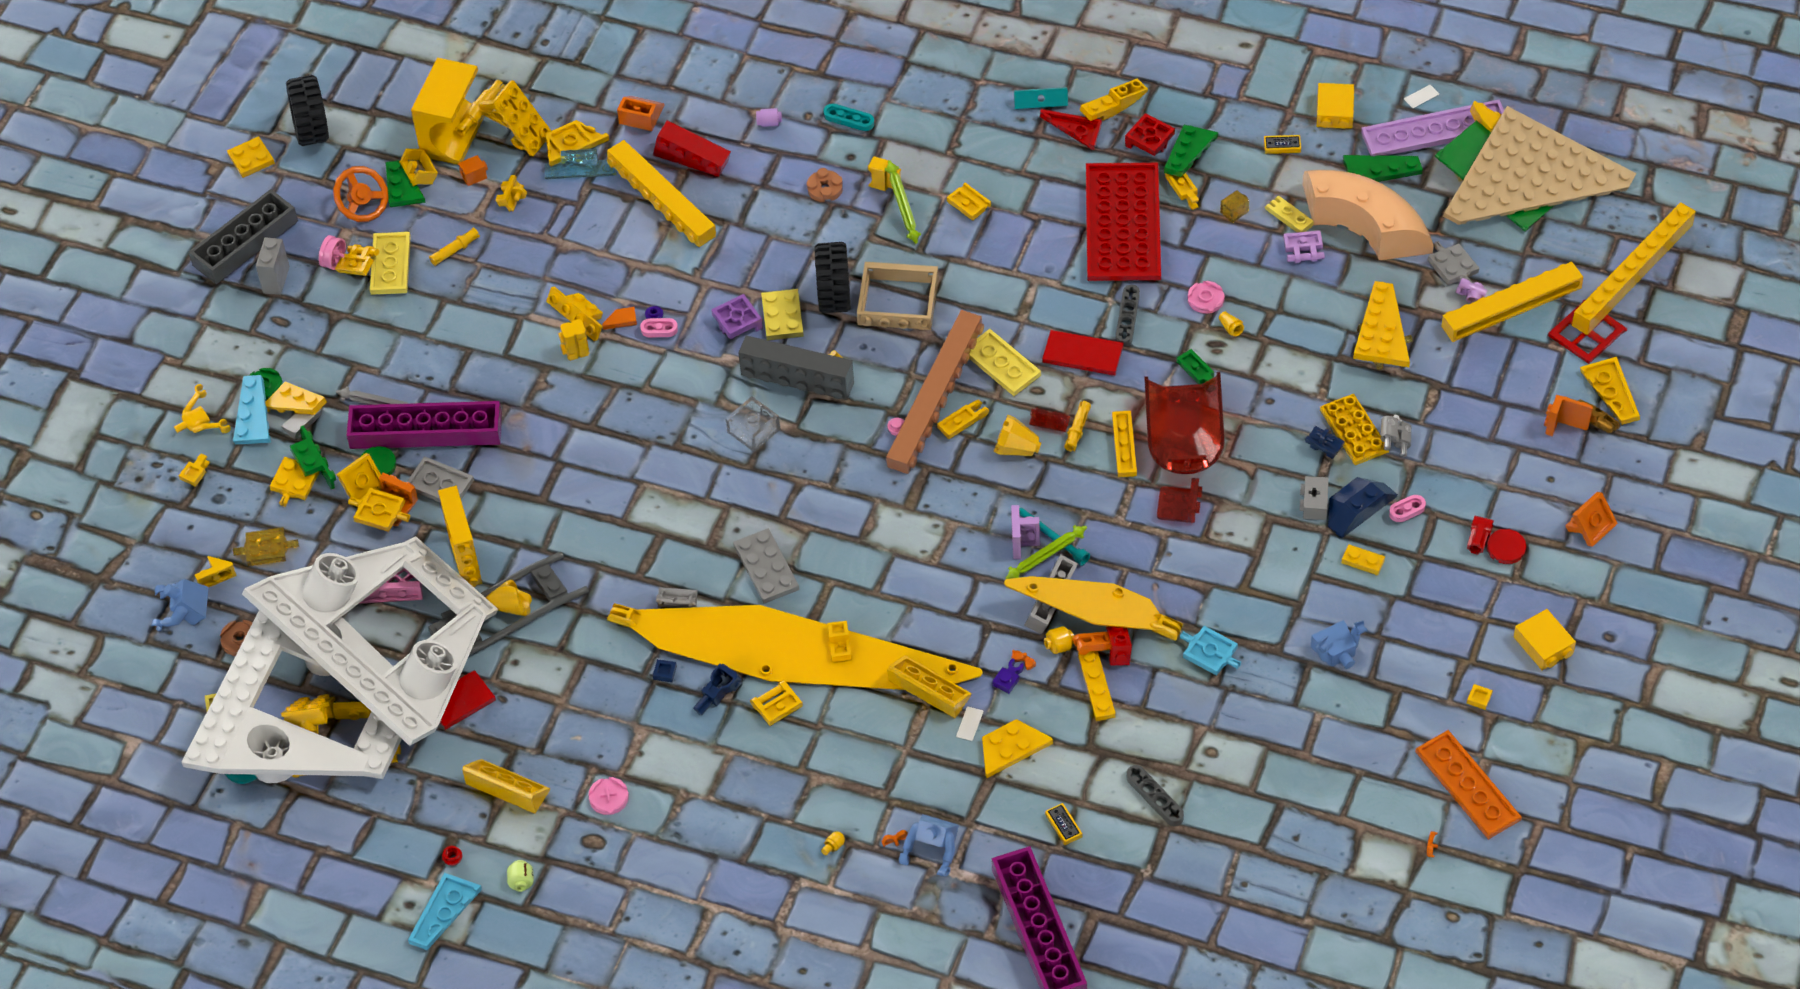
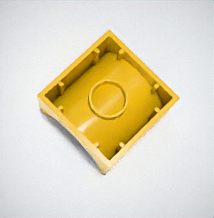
(441, 110)

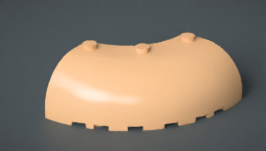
(1367, 210)

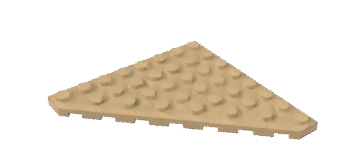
(1531, 168)

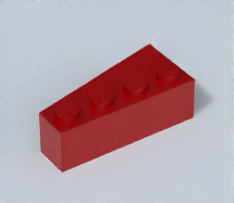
(690, 150)

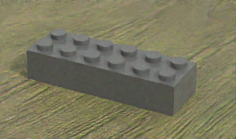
(242, 236)
(796, 367)

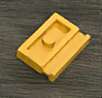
(968, 201)

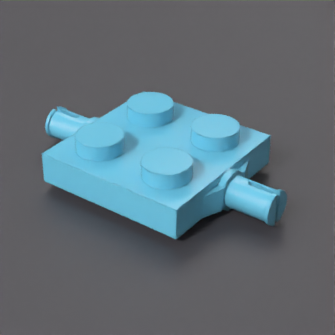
(1210, 650)

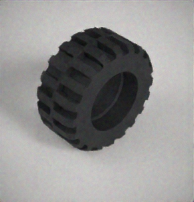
(307, 110)
(832, 277)

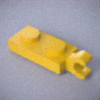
(1184, 189)

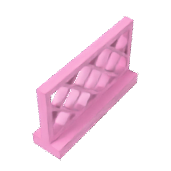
(397, 591)

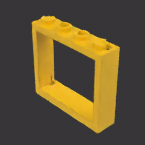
(460, 535)

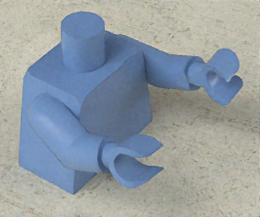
(187, 602)
(1337, 643)
(934, 832)

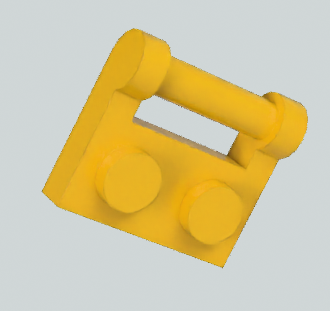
(778, 707)

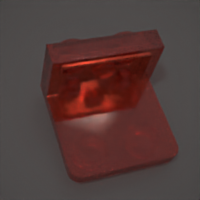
(1180, 503)

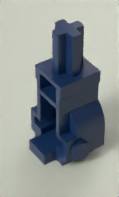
(714, 695)

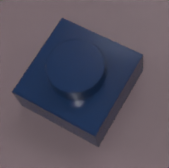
(664, 670)

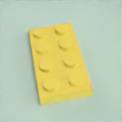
(391, 266)
(1003, 363)

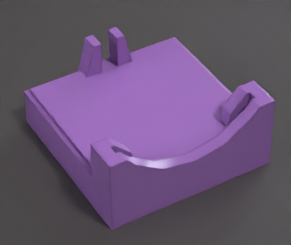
(737, 317)

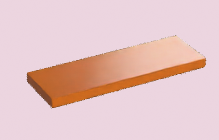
(1468, 784)

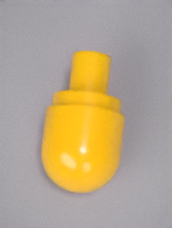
(833, 842)

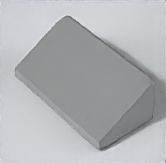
(293, 425)

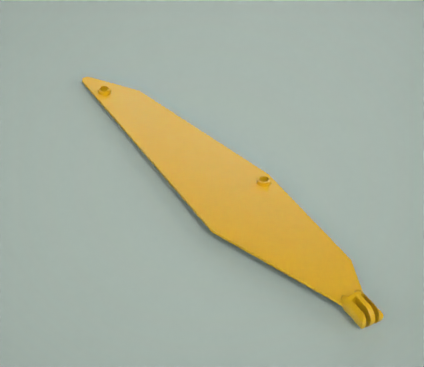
(773, 640)

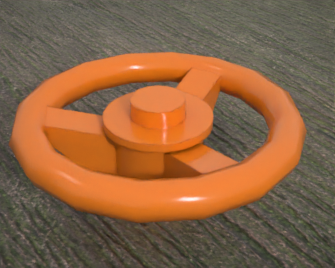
(360, 194)

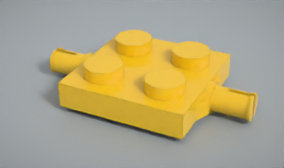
(291, 481)
(379, 509)

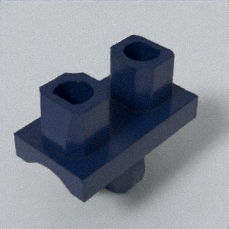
(1324, 441)

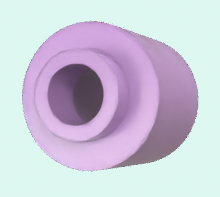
(768, 117)

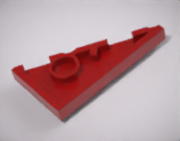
(1075, 126)

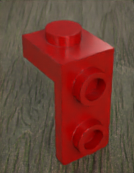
(1120, 646)

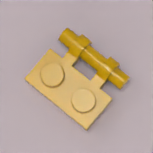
(356, 264)

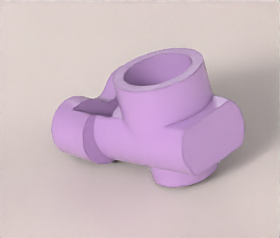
(1472, 290)

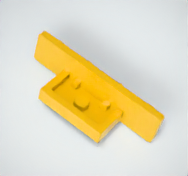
(577, 307)

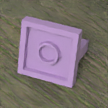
(1024, 531)

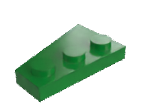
(400, 189)

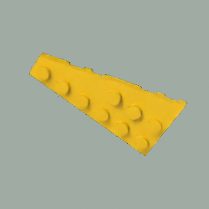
(1382, 331)

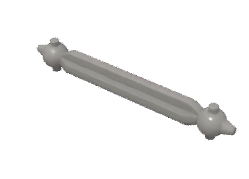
(366, 398)

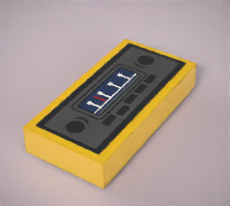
(1282, 144)
(1063, 824)

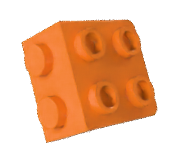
(1567, 412)
(406, 490)

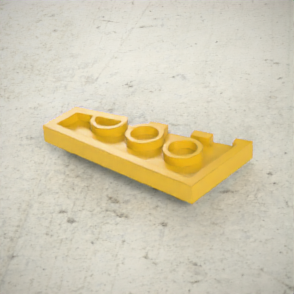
(1611, 386)

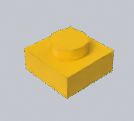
(1479, 697)

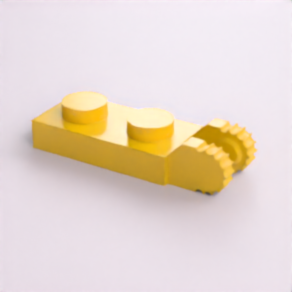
(962, 419)

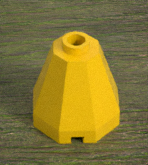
(1016, 439)

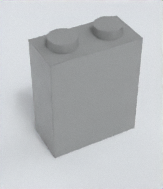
(272, 266)

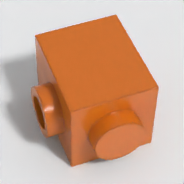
(473, 170)

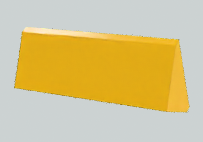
(928, 686)
(505, 784)

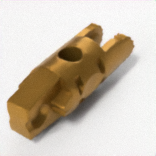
(1602, 420)

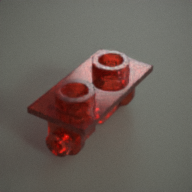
(1049, 420)

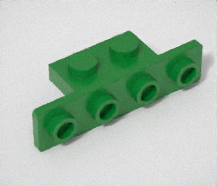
(310, 459)

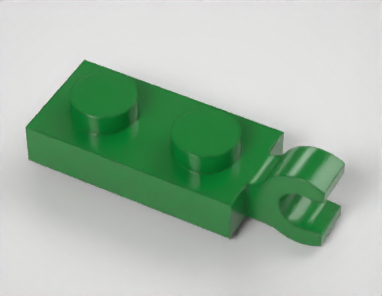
(1195, 367)

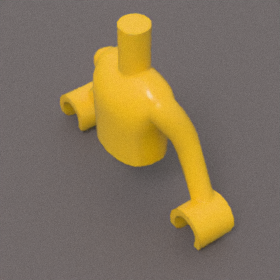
(197, 419)

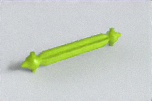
(902, 202)
(1046, 552)

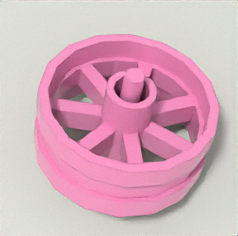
(331, 252)

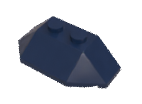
(1356, 504)

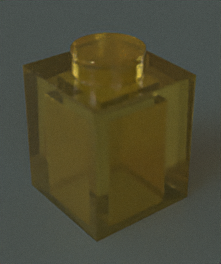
(1234, 206)

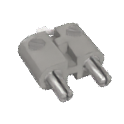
(1397, 433)

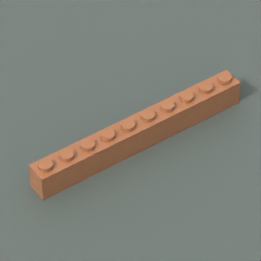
(934, 392)

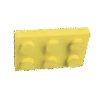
(782, 314)

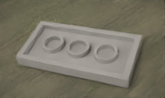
(766, 566)

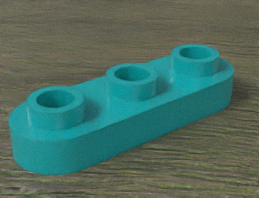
(841, 115)

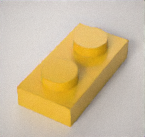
(1363, 559)

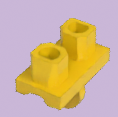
(511, 194)

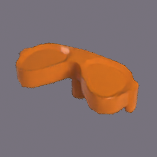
(1019, 656)
(887, 839)
(1430, 845)

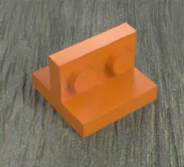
(1592, 519)

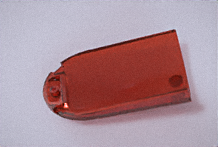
(1185, 425)

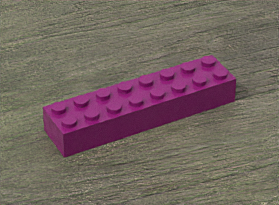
(424, 424)
(1037, 921)

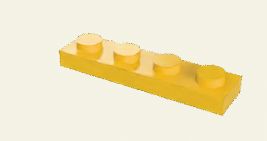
(1124, 444)
(1097, 686)

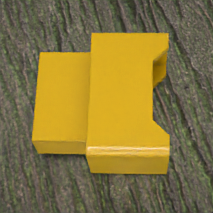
(880, 178)

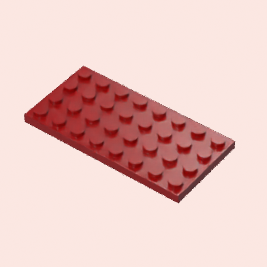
(1123, 221)

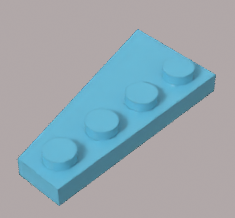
(252, 413)
(444, 906)

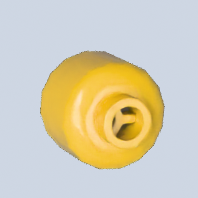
(1059, 640)

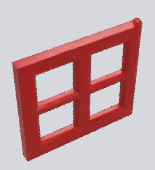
(1572, 346)

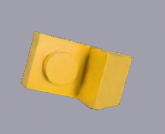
(220, 571)

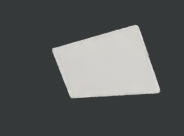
(1421, 96)
(969, 723)

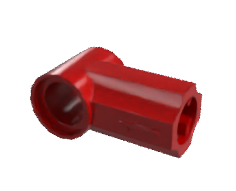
(1480, 530)

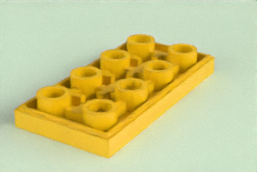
(1354, 427)

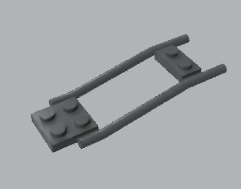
(547, 582)

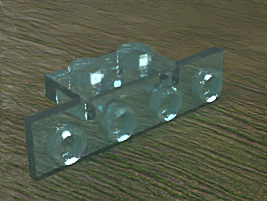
(579, 164)

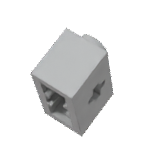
(1315, 498)

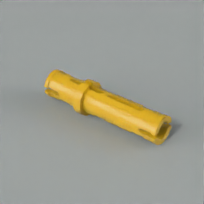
(459, 243)
(1075, 431)

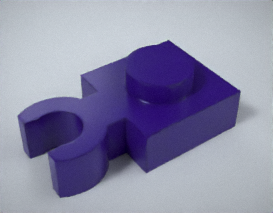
(1008, 678)

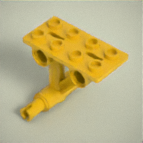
(511, 110)
(310, 713)

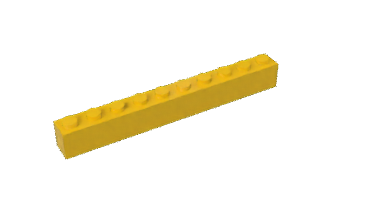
(1633, 268)

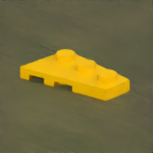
(295, 399)

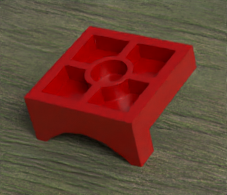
(1149, 135)

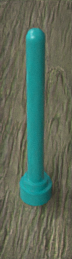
(1080, 556)

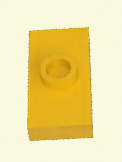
(350, 710)

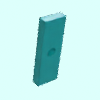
(1052, 98)

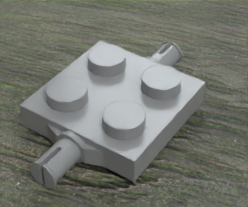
(1452, 263)

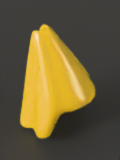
(510, 599)

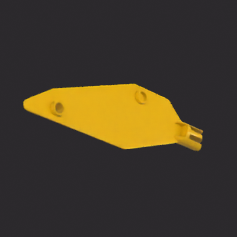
(1098, 603)

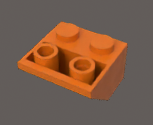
(639, 112)

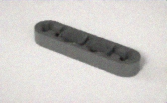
(1128, 315)
(1156, 794)

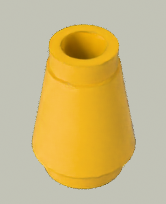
(1232, 324)

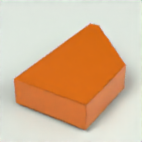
(620, 318)

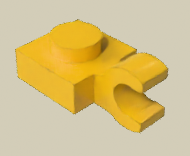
(194, 471)

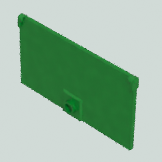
(1462, 153)

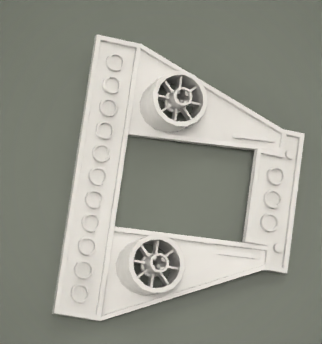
(417, 688)
(249, 741)

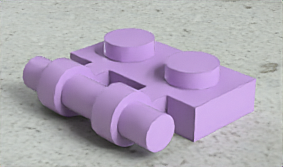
(1303, 242)

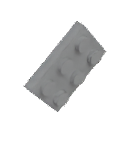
(434, 476)

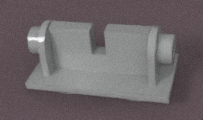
(676, 598)

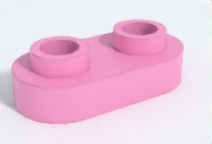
(659, 327)
(1406, 508)

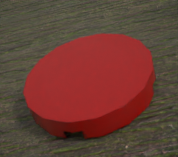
(1506, 546)

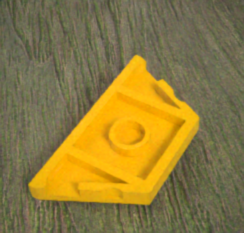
(572, 137)
(1010, 745)

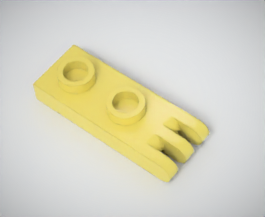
(1289, 215)

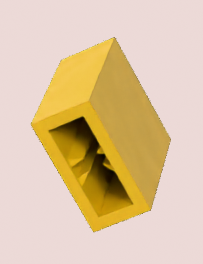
(1335, 105)
(1544, 639)

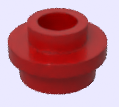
(449, 851)

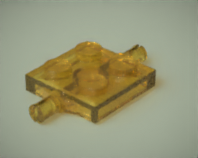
(265, 546)

